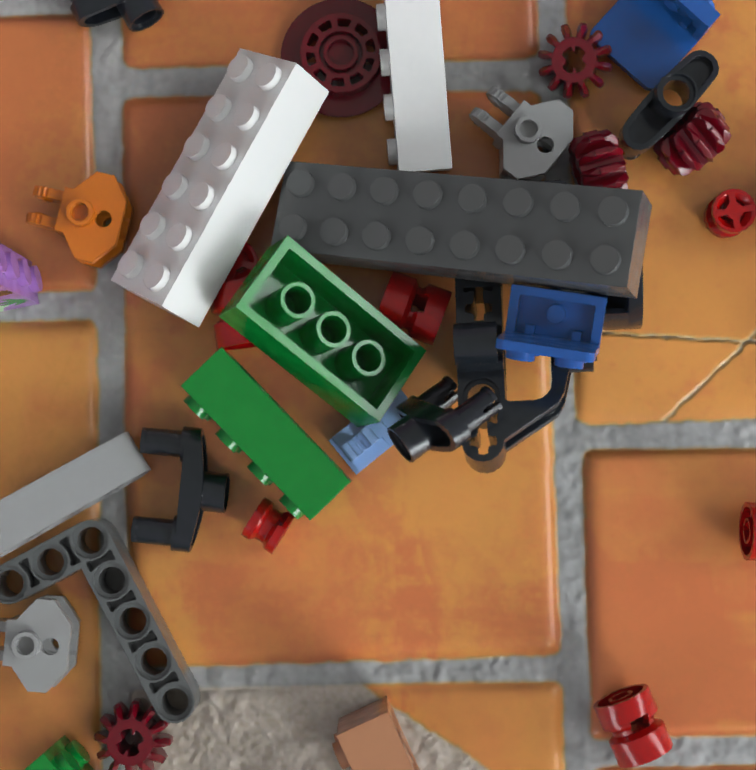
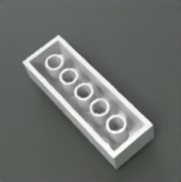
(220, 184)

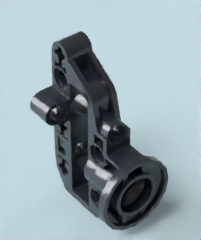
(484, 365)

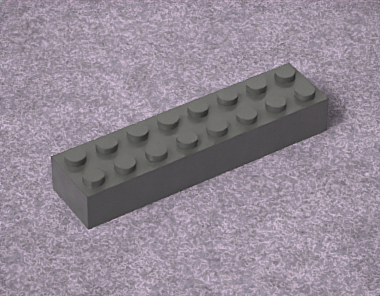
(467, 226)

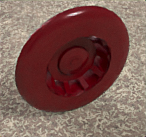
(340, 54)

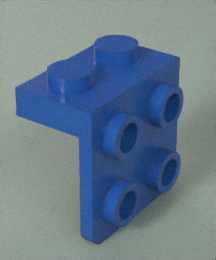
(654, 35)
(553, 325)

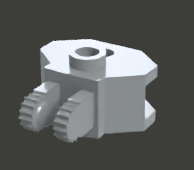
(529, 127)
(30, 642)

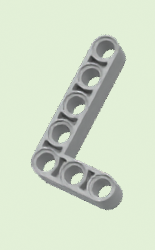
(69, 491)

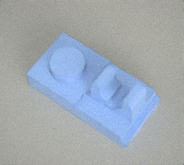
(364, 444)

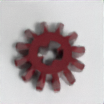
(560, 63)
(693, 140)
(598, 160)
(119, 726)

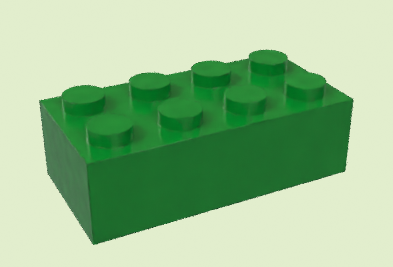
(323, 332)
(266, 433)

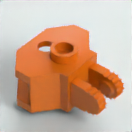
(84, 217)

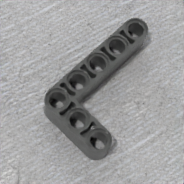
(115, 604)

